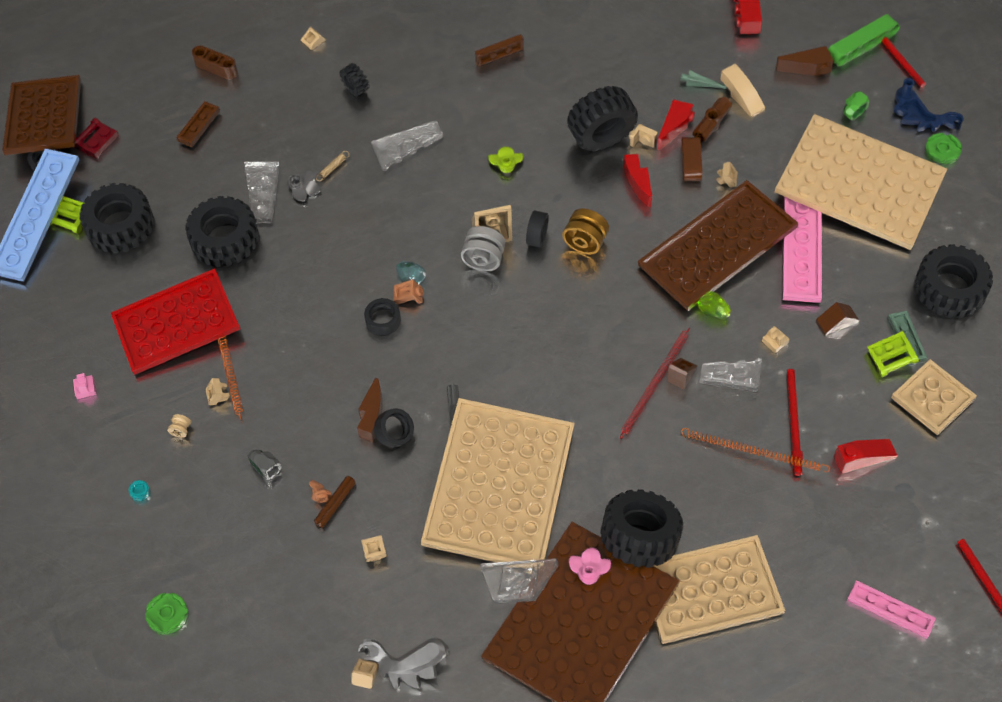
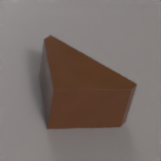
(837, 318)
(680, 372)

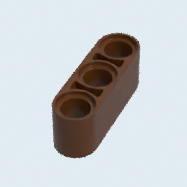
(215, 62)
(691, 158)

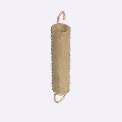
(332, 166)

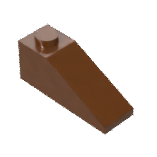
(807, 62)

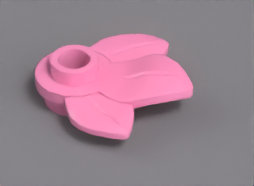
(589, 566)

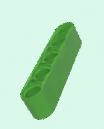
(863, 39)

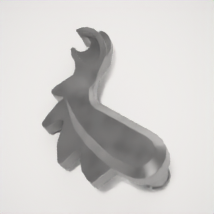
(410, 666)

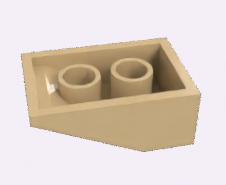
(497, 219)

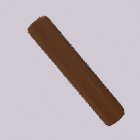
(334, 501)

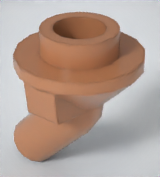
(319, 494)

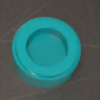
(139, 490)

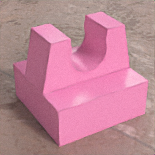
(84, 386)

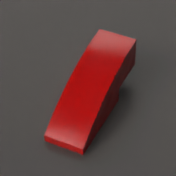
(638, 178)

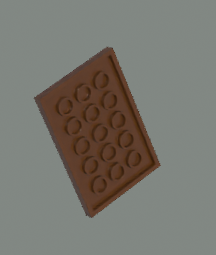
(42, 115)

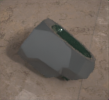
(264, 463)

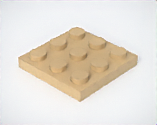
(933, 397)

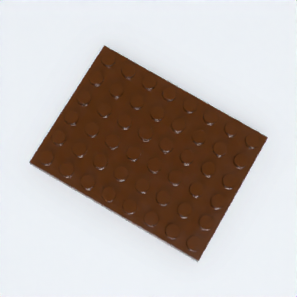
(578, 634)

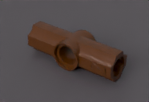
(712, 118)

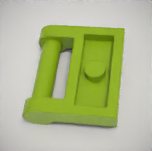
(71, 209)
(890, 348)

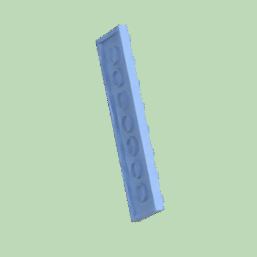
(35, 213)

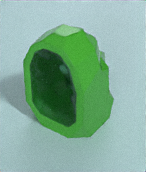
(855, 105)

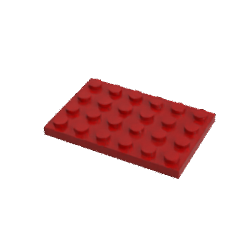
(174, 321)

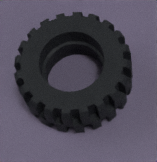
(602, 118)
(110, 201)
(215, 214)
(959, 262)
(640, 546)

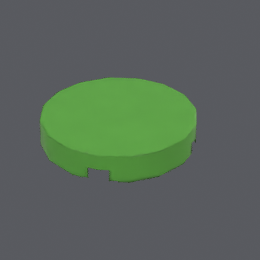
(943, 148)
(166, 613)

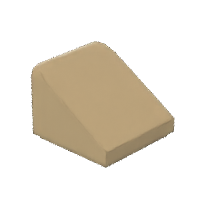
(312, 38)
(364, 673)

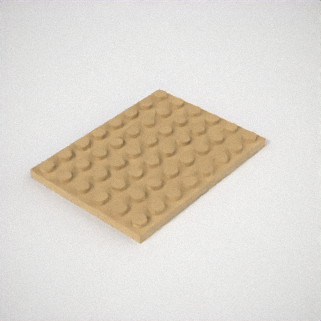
(861, 181)
(498, 483)

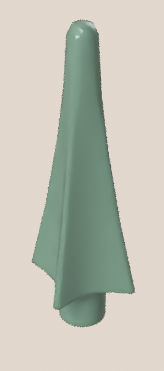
(695, 79)

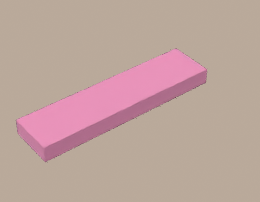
(891, 609)

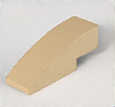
(742, 90)

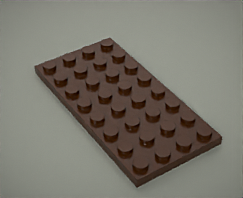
(717, 244)

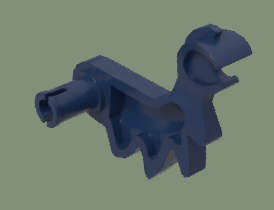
(916, 113)

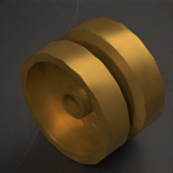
(585, 231)

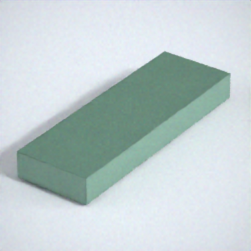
(901, 322)

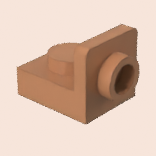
(408, 291)

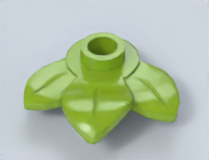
(505, 159)

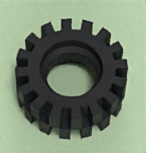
(354, 79)

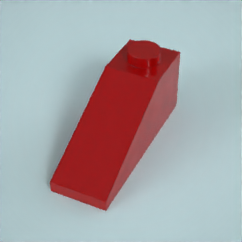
(676, 122)
(863, 454)

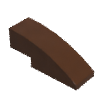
(369, 411)

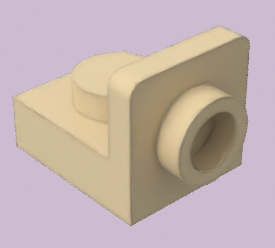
(644, 135)

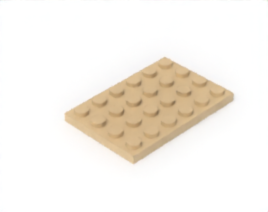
(718, 590)

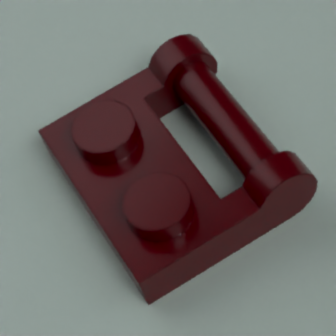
(99, 141)

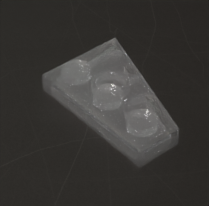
(732, 375)

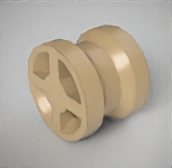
(179, 426)

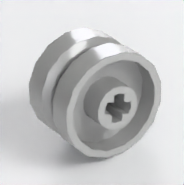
(483, 248)

